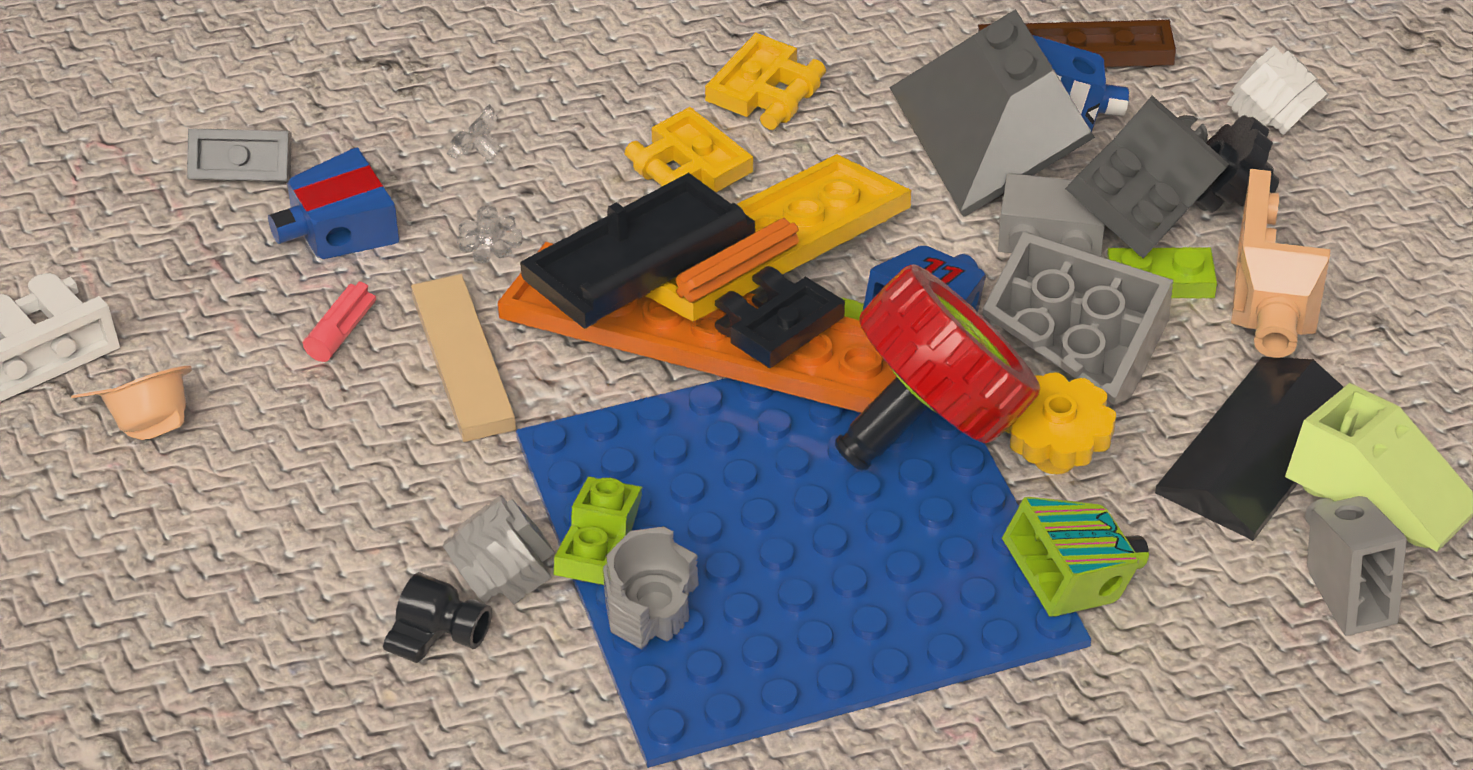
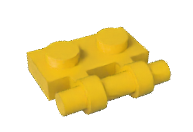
(751, 80)
(695, 147)

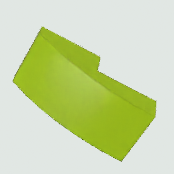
(599, 521)

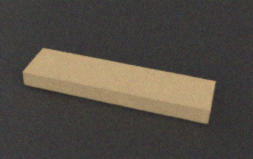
(463, 358)

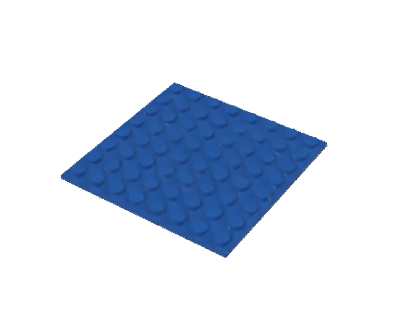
(811, 574)

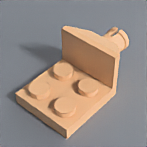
(1275, 283)

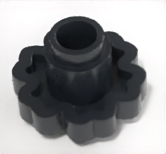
(1244, 148)

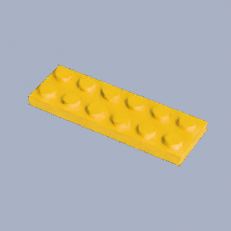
(826, 203)

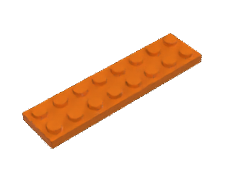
(832, 368)

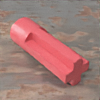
(338, 322)

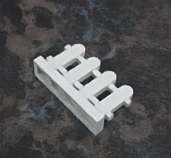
(63, 342)

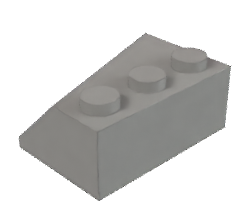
(1082, 312)

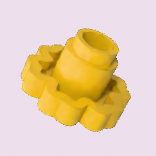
(1063, 424)

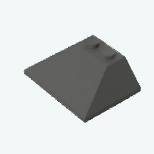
(991, 112)

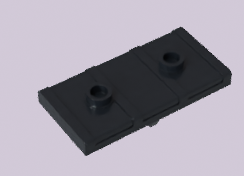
(635, 249)

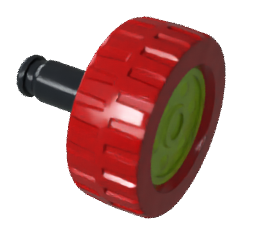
(942, 361)

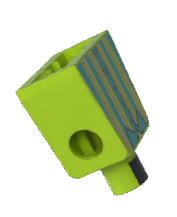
(1073, 553)

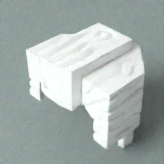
(1277, 90)

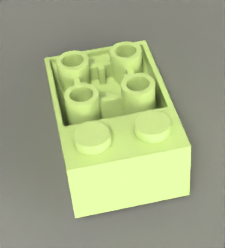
(1376, 451)

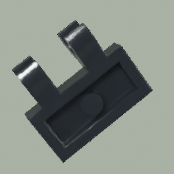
(785, 316)

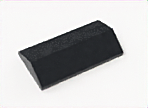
(1243, 453)

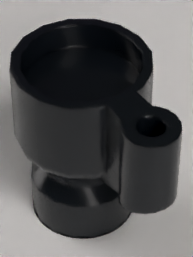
(429, 611)

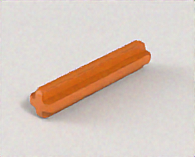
(737, 260)

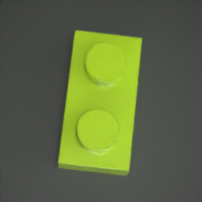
(1188, 267)

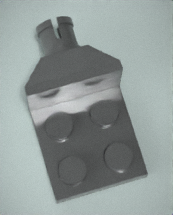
(1148, 175)

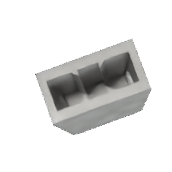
(1356, 562)

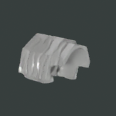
(500, 551)
(648, 586)

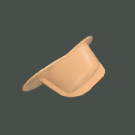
(148, 404)

